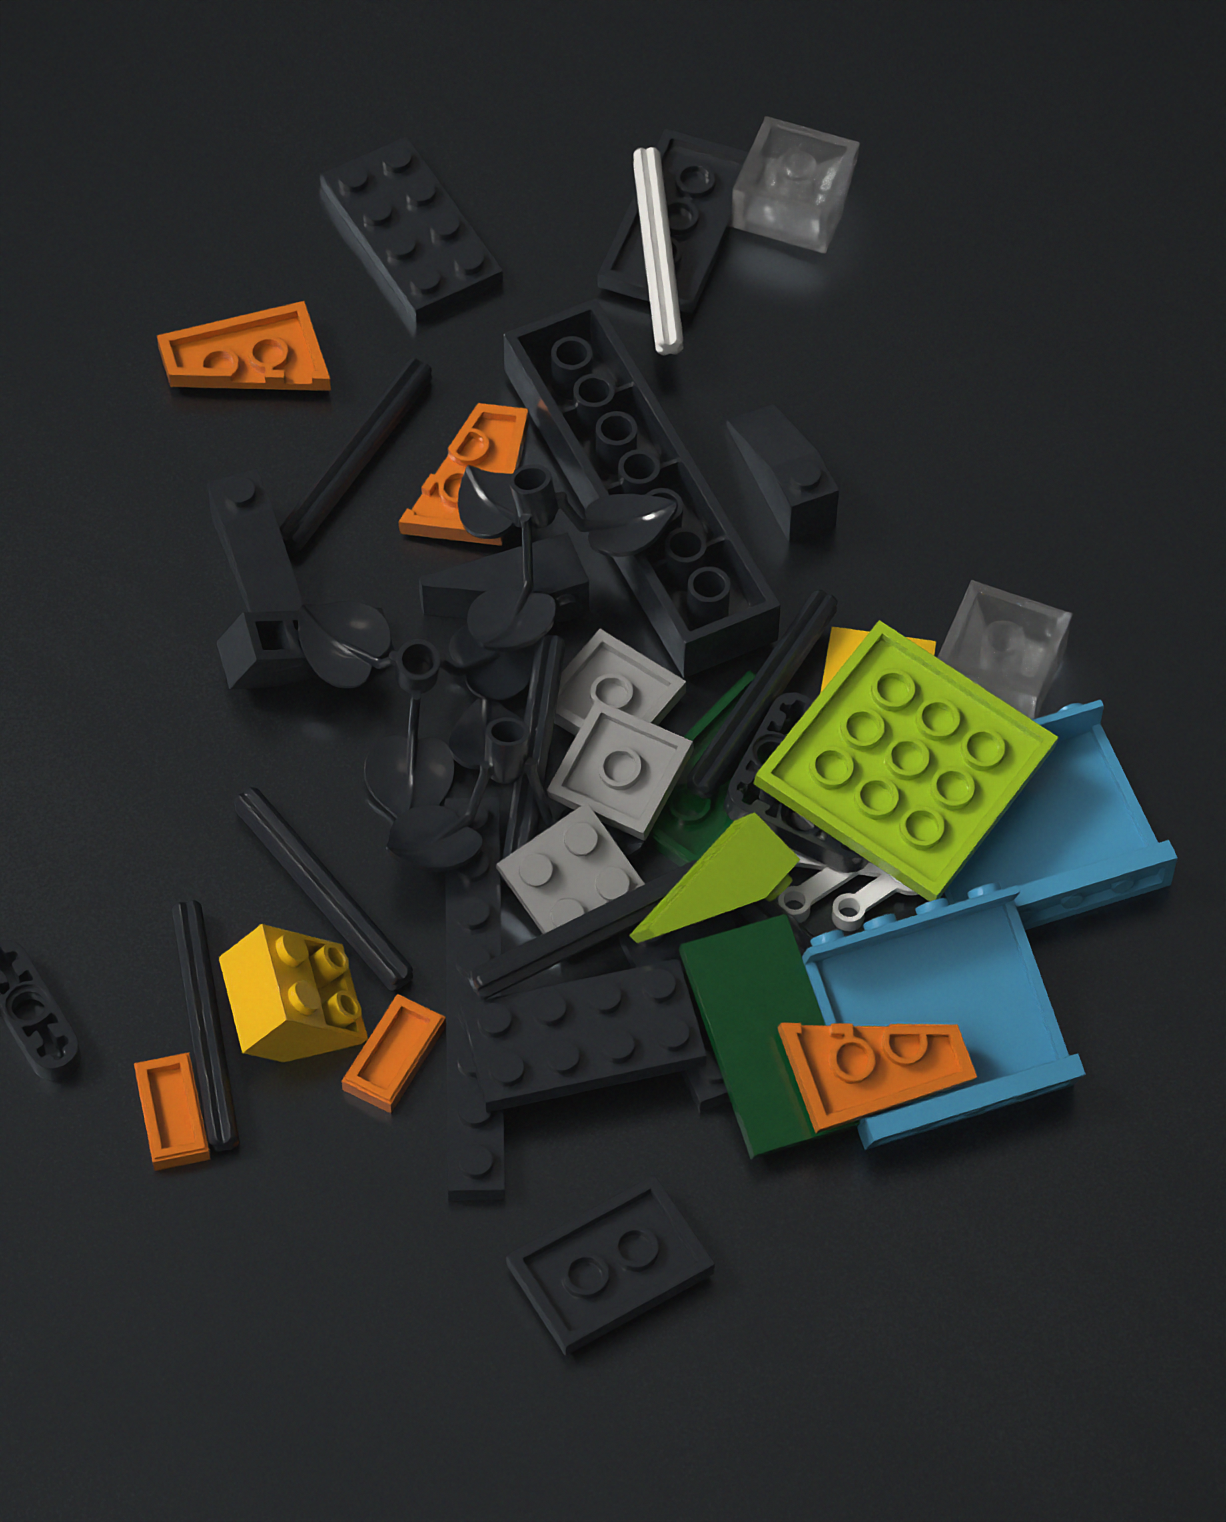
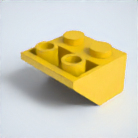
(291, 995)

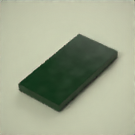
(687, 821)
(744, 990)

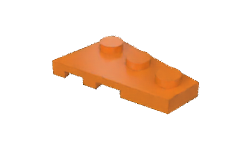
(248, 352)
(489, 441)
(872, 1069)

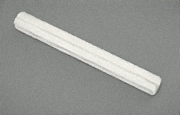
(658, 251)

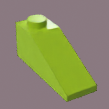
(735, 871)

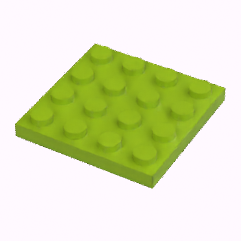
(906, 761)

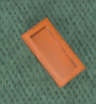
(394, 1053)
(171, 1111)

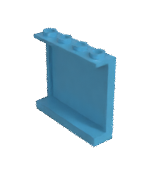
(1071, 832)
(949, 967)

